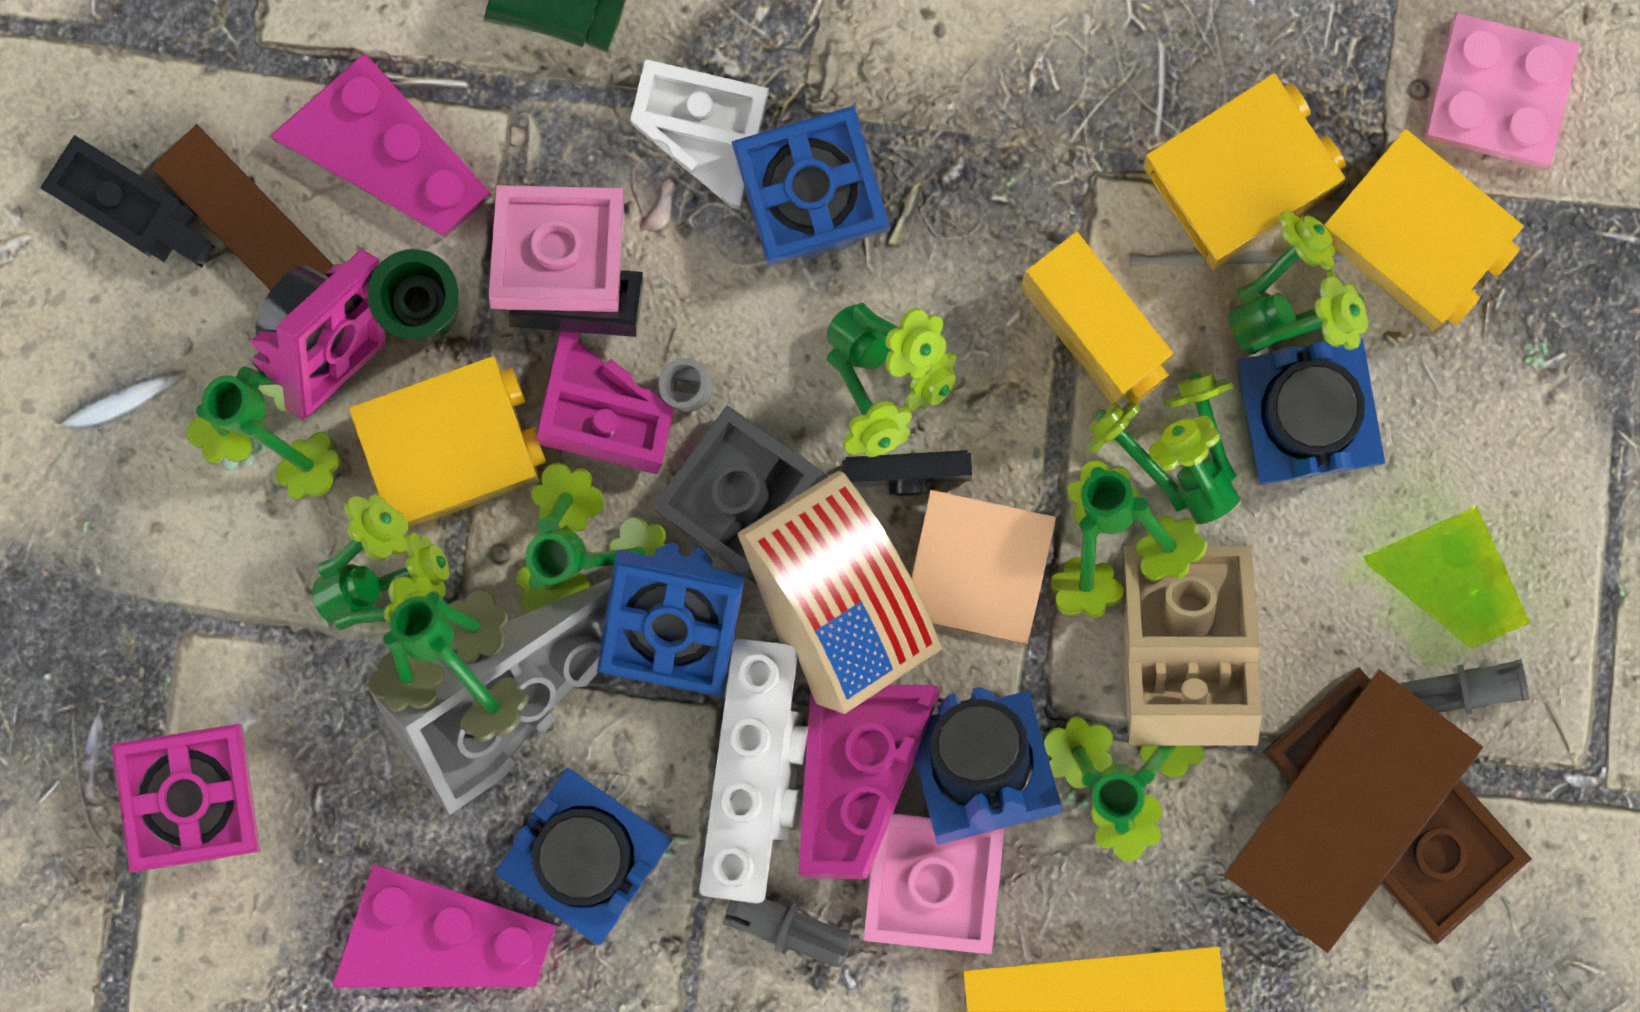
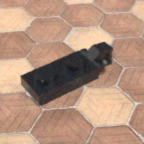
(124, 203)

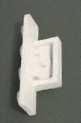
(754, 771)

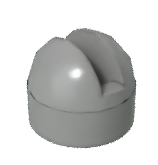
(689, 372)

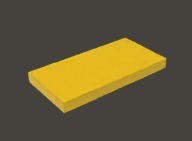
(1119, 983)

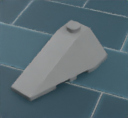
(547, 657)

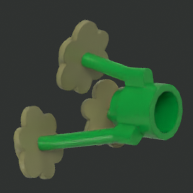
(432, 630)

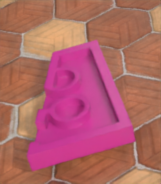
(382, 145)
(856, 777)
(439, 937)

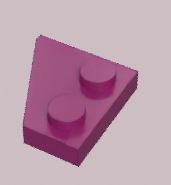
(601, 410)

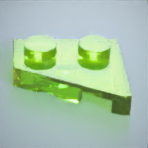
(1455, 578)

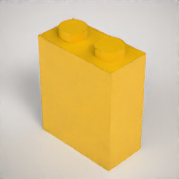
(1245, 168)
(1423, 232)
(1097, 321)
(449, 441)

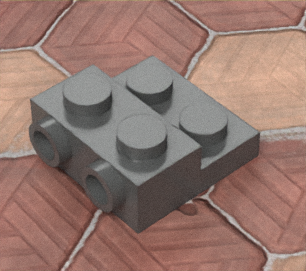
(731, 483)

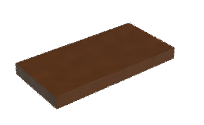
(1353, 810)
(1455, 857)

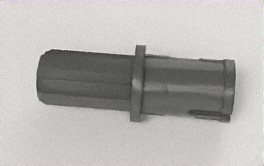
(1472, 687)
(790, 929)

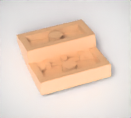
(981, 565)

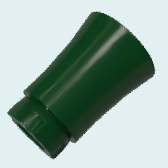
(563, 19)
(401, 279)

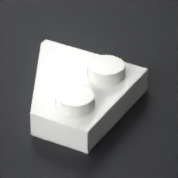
(696, 119)

